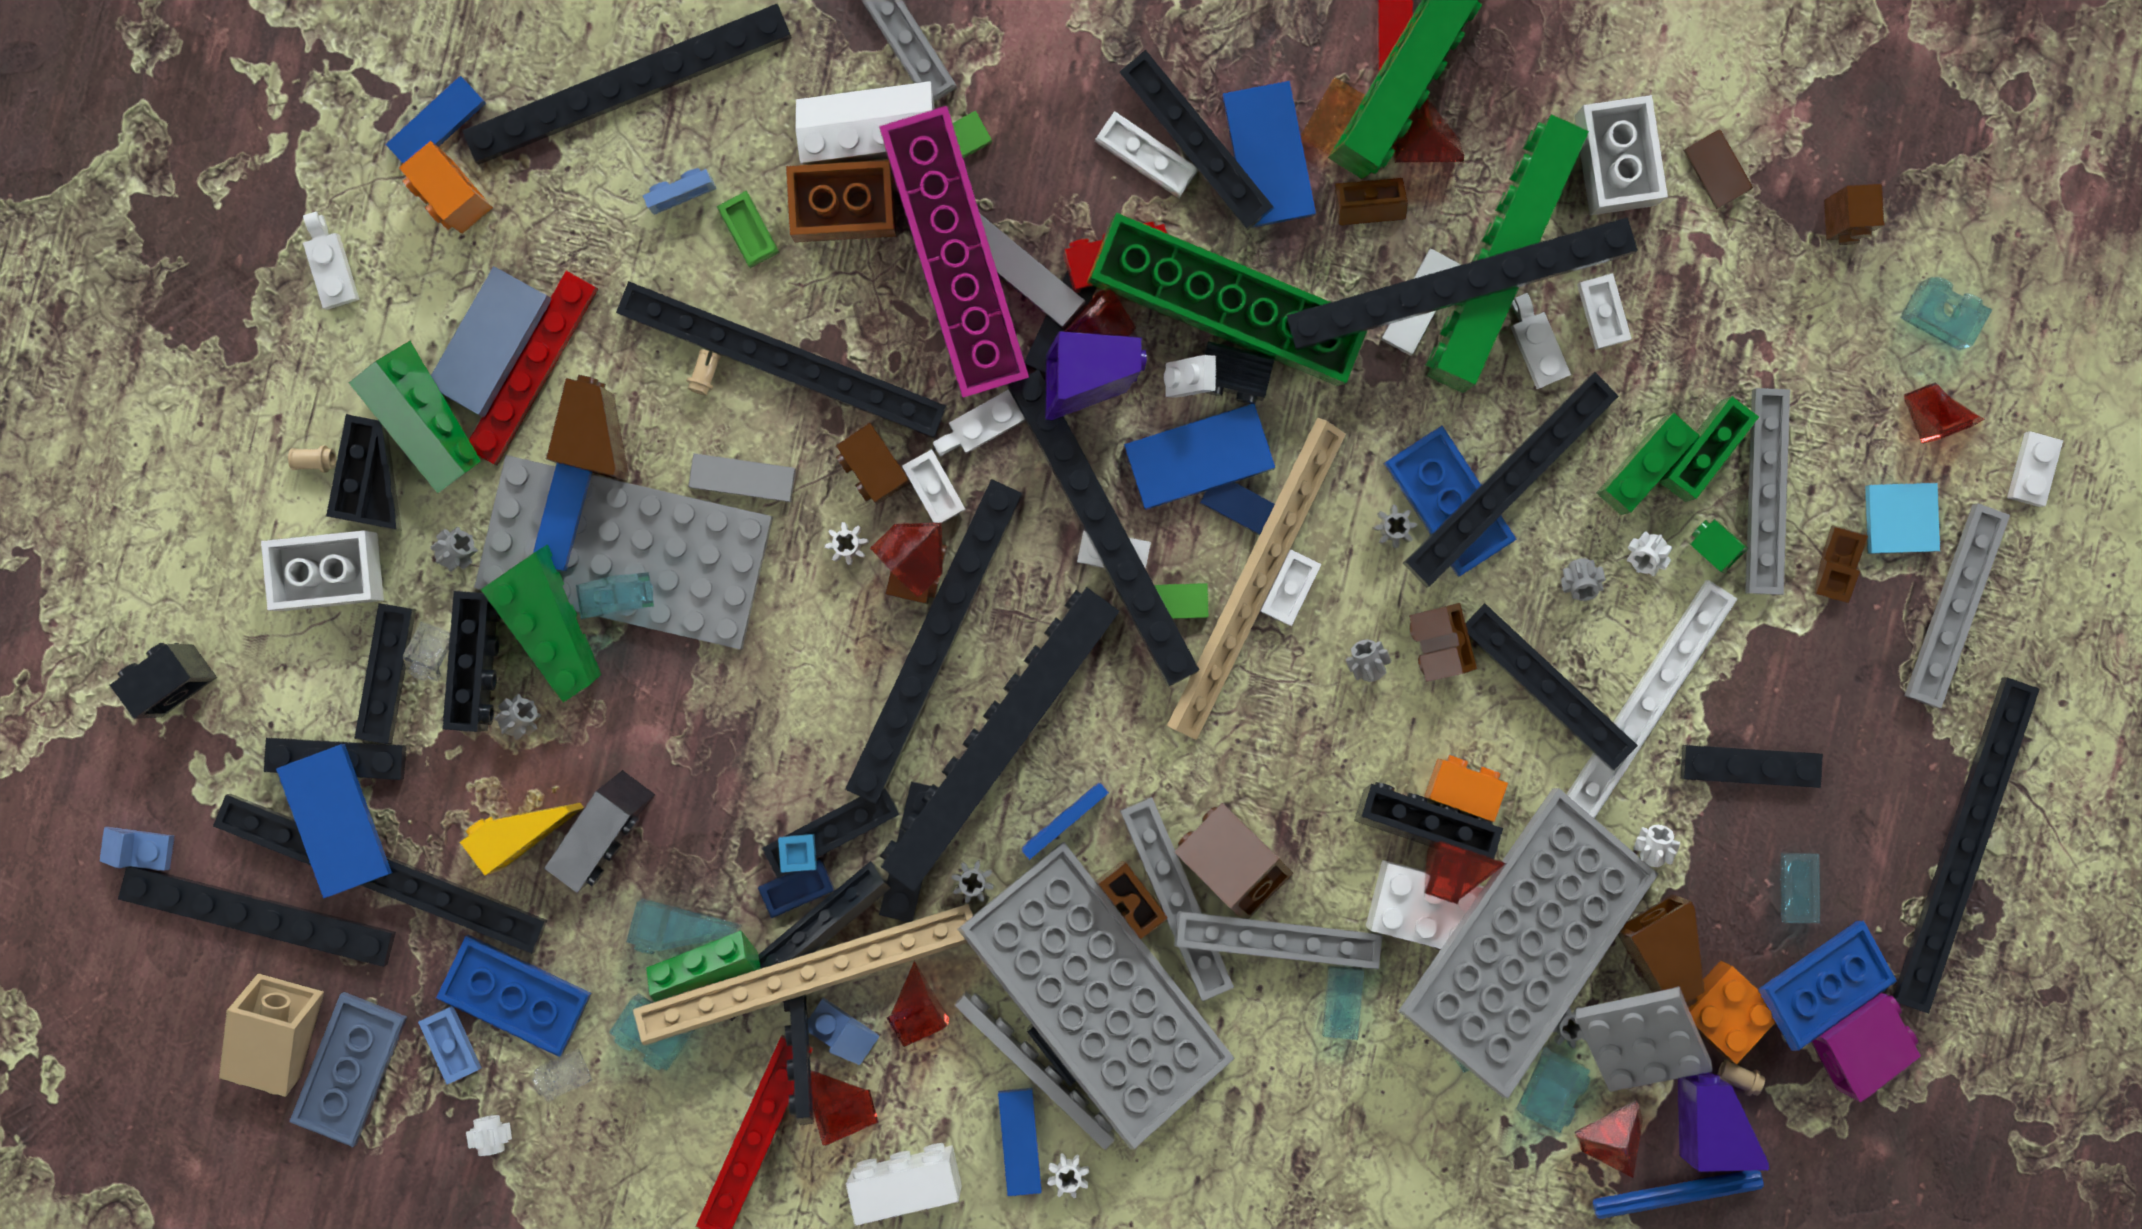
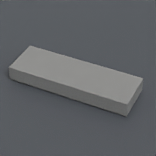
(742, 477)

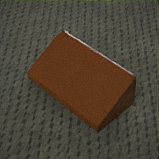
(1718, 169)
(1371, 201)

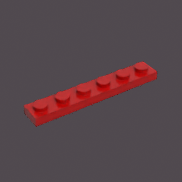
(532, 368)
(750, 1143)

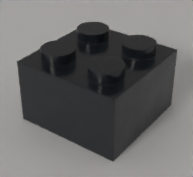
(162, 680)

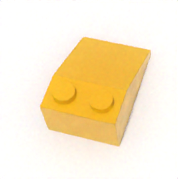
(500, 841)

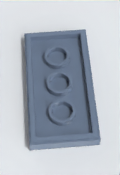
(489, 341)
(348, 1069)

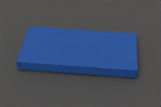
(1271, 149)
(1199, 456)
(1436, 484)
(334, 820)
(1827, 985)
(513, 995)

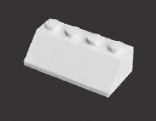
(847, 124)

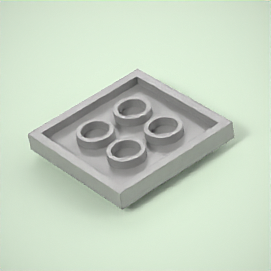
(1644, 1039)

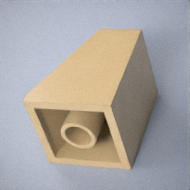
(269, 1034)

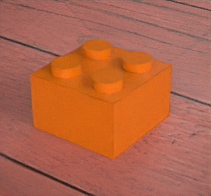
(445, 187)
(1731, 1012)

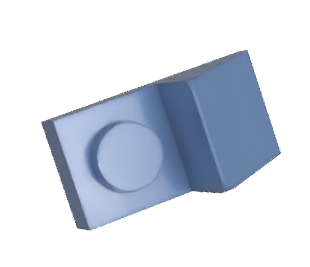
(136, 849)
(841, 1032)

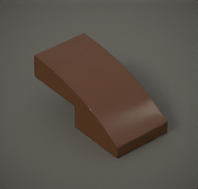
(1839, 563)

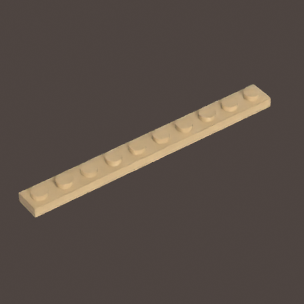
(1257, 578)
(801, 975)

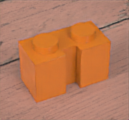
(1466, 789)

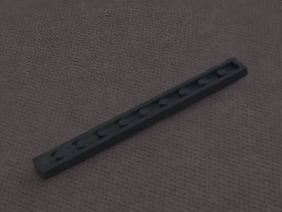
(627, 84)
(1462, 283)
(781, 359)
(1105, 532)
(934, 641)
(1965, 844)
(403, 884)

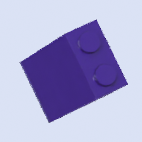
(1089, 370)
(1715, 1127)

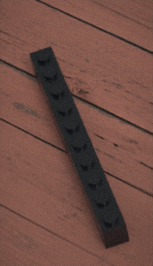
(999, 739)

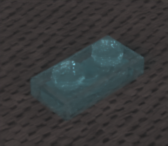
(1800, 888)
(1343, 1003)

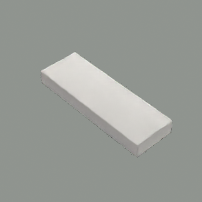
(1146, 154)
(1408, 332)

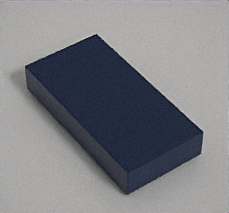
(1239, 505)
(795, 889)

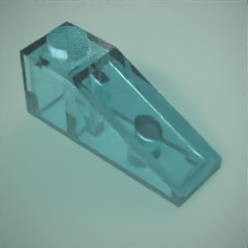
(668, 927)

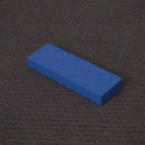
(437, 120)
(563, 513)
(1064, 820)
(1019, 1142)

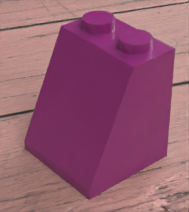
(1867, 1048)

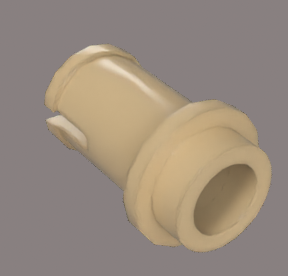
(702, 375)
(312, 458)
(1741, 1078)

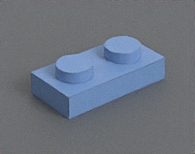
(666, 195)
(449, 1045)

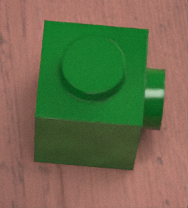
(1717, 545)

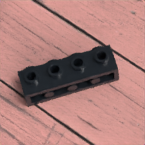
(471, 663)
(1424, 822)

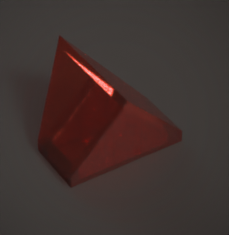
(1428, 139)
(1102, 316)
(1937, 413)
(912, 554)
(1456, 871)
(917, 1010)
(840, 1108)
(1614, 1138)

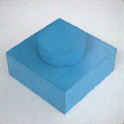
(797, 853)

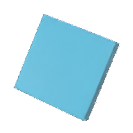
(1902, 518)

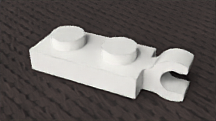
(328, 264)
(1538, 344)
(981, 424)

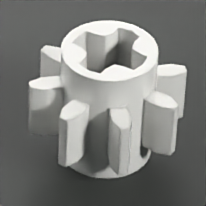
(837, 546)
(1649, 553)
(1656, 845)
(488, 1135)
(1064, 1167)

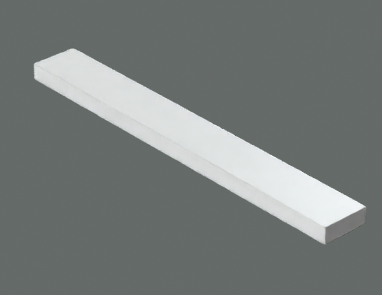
(1656, 691)

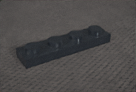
(384, 674)
(368, 759)
(1751, 766)
(839, 826)
(900, 900)
(799, 1067)

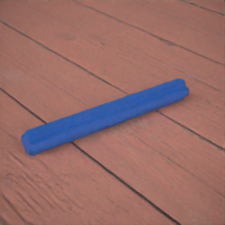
(1677, 1194)

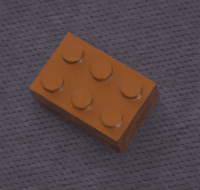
(841, 201)

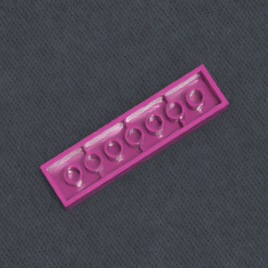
(953, 251)

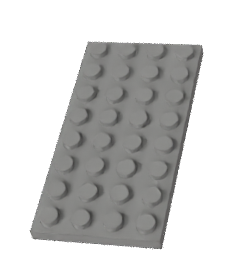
(696, 551)
(1528, 943)
(1096, 995)

